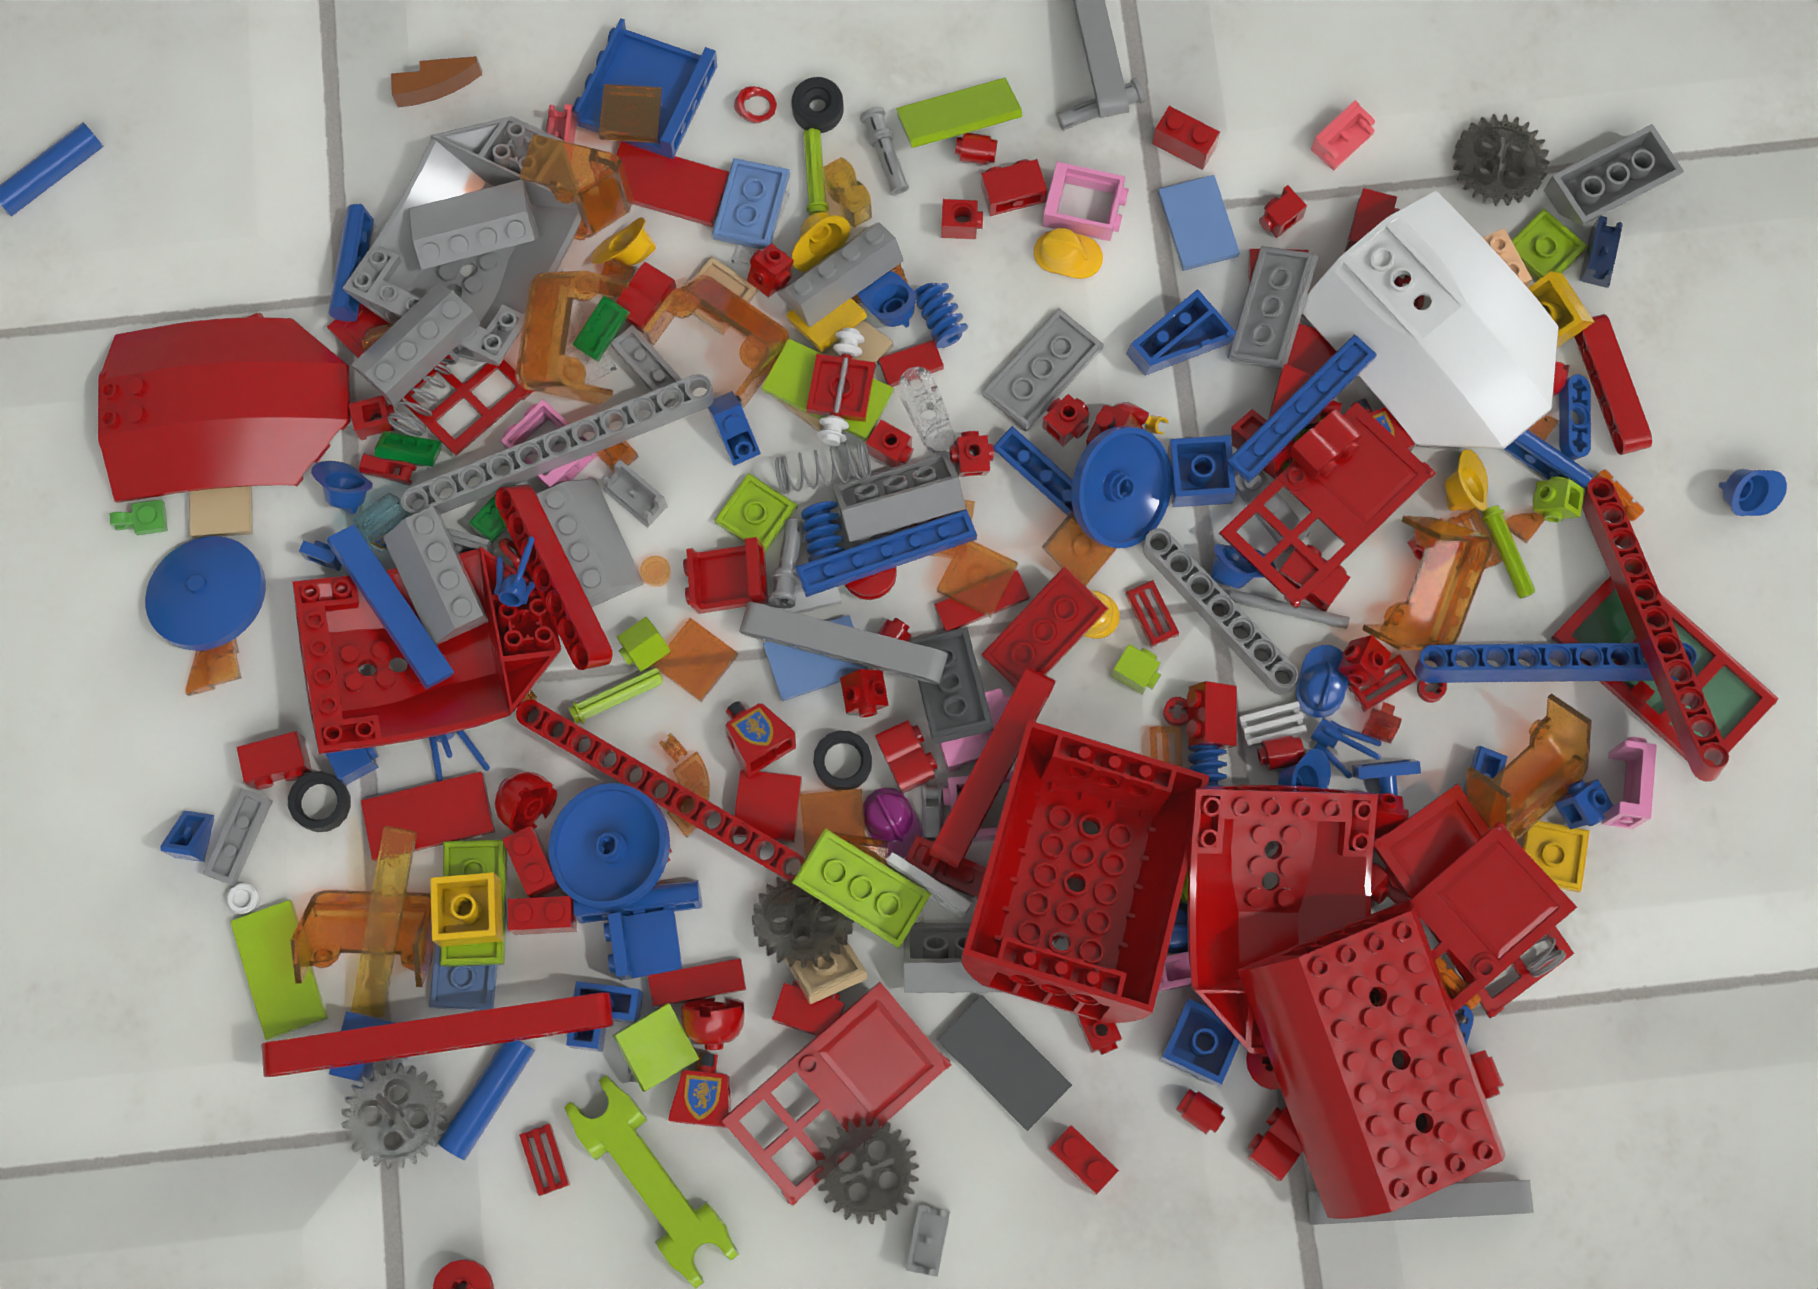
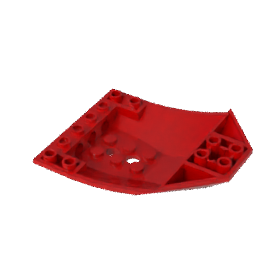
(490, 663)
(1320, 885)

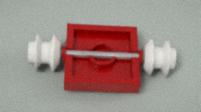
(841, 387)

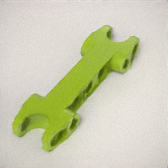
(684, 1226)

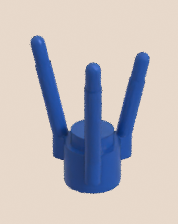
(513, 589)
(1330, 733)
(444, 740)

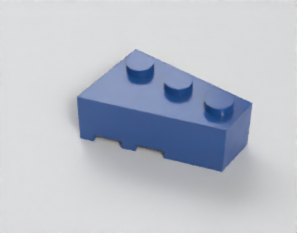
(1180, 335)

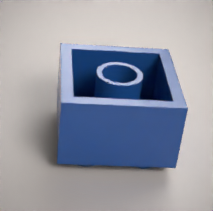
(1201, 471)
(1200, 1044)

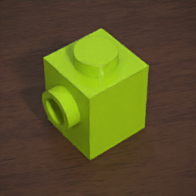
(642, 644)
(1137, 669)

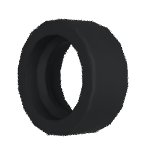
(836, 738)
(302, 785)

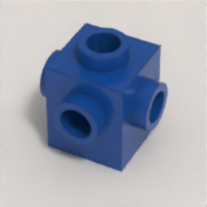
(1584, 804)

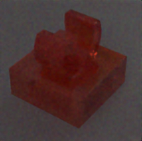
(1382, 723)

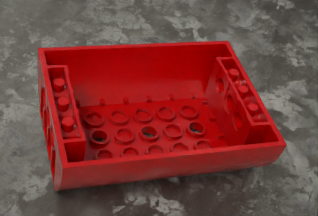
(1128, 871)
(1339, 1072)

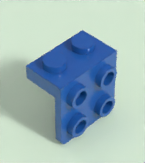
(642, 944)

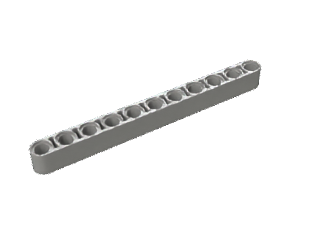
(569, 435)

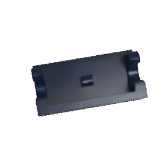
(1601, 253)

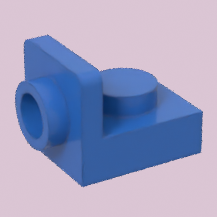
(320, 554)

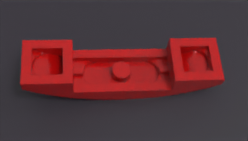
(966, 878)

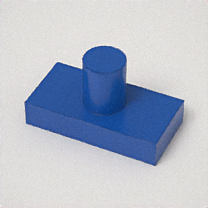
(1386, 773)

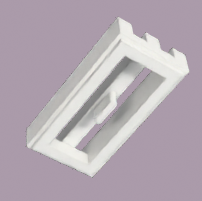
(1297, 717)

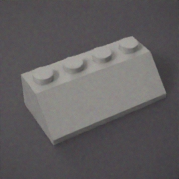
(1612, 176)
(473, 224)
(842, 274)
(416, 343)
(899, 497)
(590, 539)
(434, 576)
(935, 961)

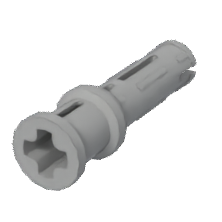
(1089, 110)
(880, 138)
(785, 575)

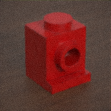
(1282, 212)
(363, 416)
(1095, 1042)

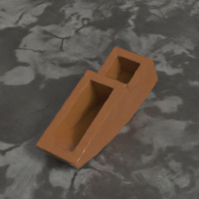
(434, 80)

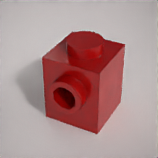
(890, 444)
(1389, 813)

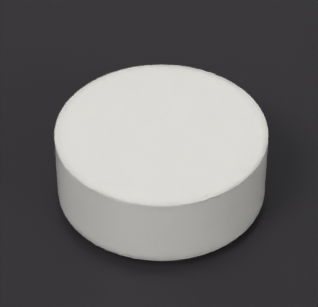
(243, 899)

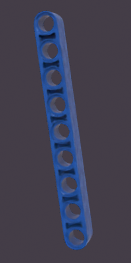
(1538, 657)

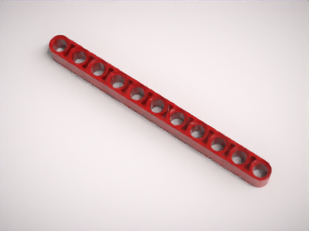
(1656, 638)
(649, 782)
(436, 1034)

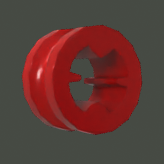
(1431, 697)
(1170, 704)

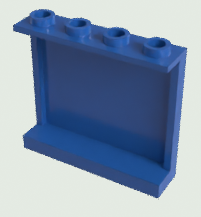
(651, 63)

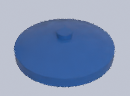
(1121, 486)
(205, 593)
(609, 846)

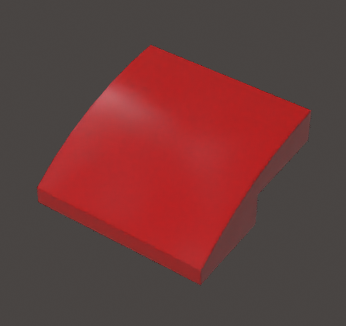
(769, 804)

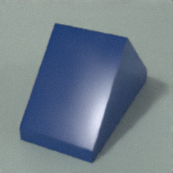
(189, 837)

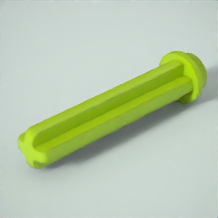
(814, 172)
(1508, 551)
(615, 695)

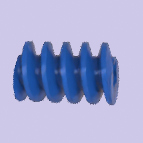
(940, 313)
(821, 530)
(1206, 762)

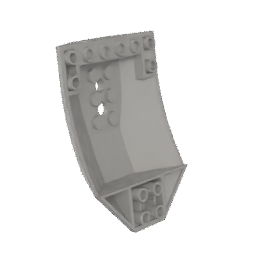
(452, 165)

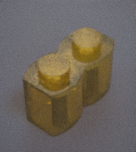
(848, 192)

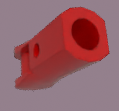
(385, 467)

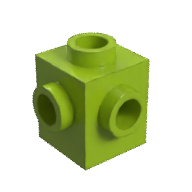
(1558, 499)

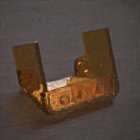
(582, 176)
(545, 329)
(763, 335)
(1441, 587)
(1538, 775)
(337, 925)

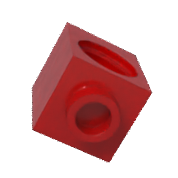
(955, 208)

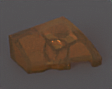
(213, 668)

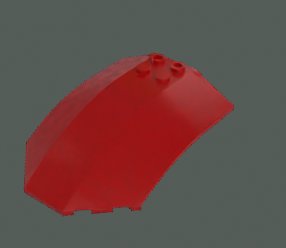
(217, 406)

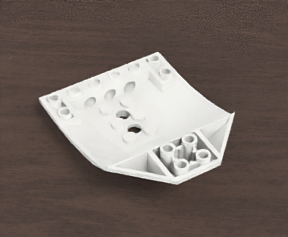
(1467, 366)

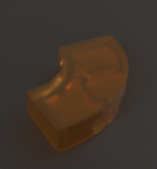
(695, 777)

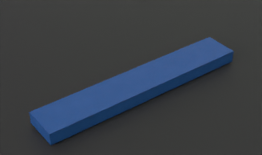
(1301, 408)
(886, 553)
(390, 606)

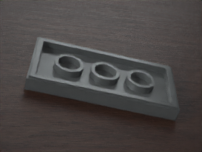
(958, 703)
(1004, 1062)

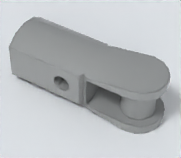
(932, 816)

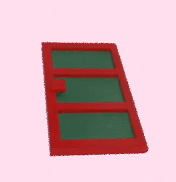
(1730, 690)

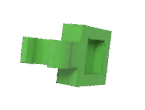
(145, 518)

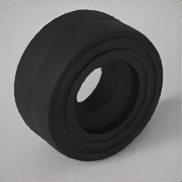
(813, 89)

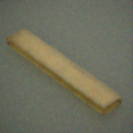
(383, 921)

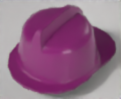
(891, 819)

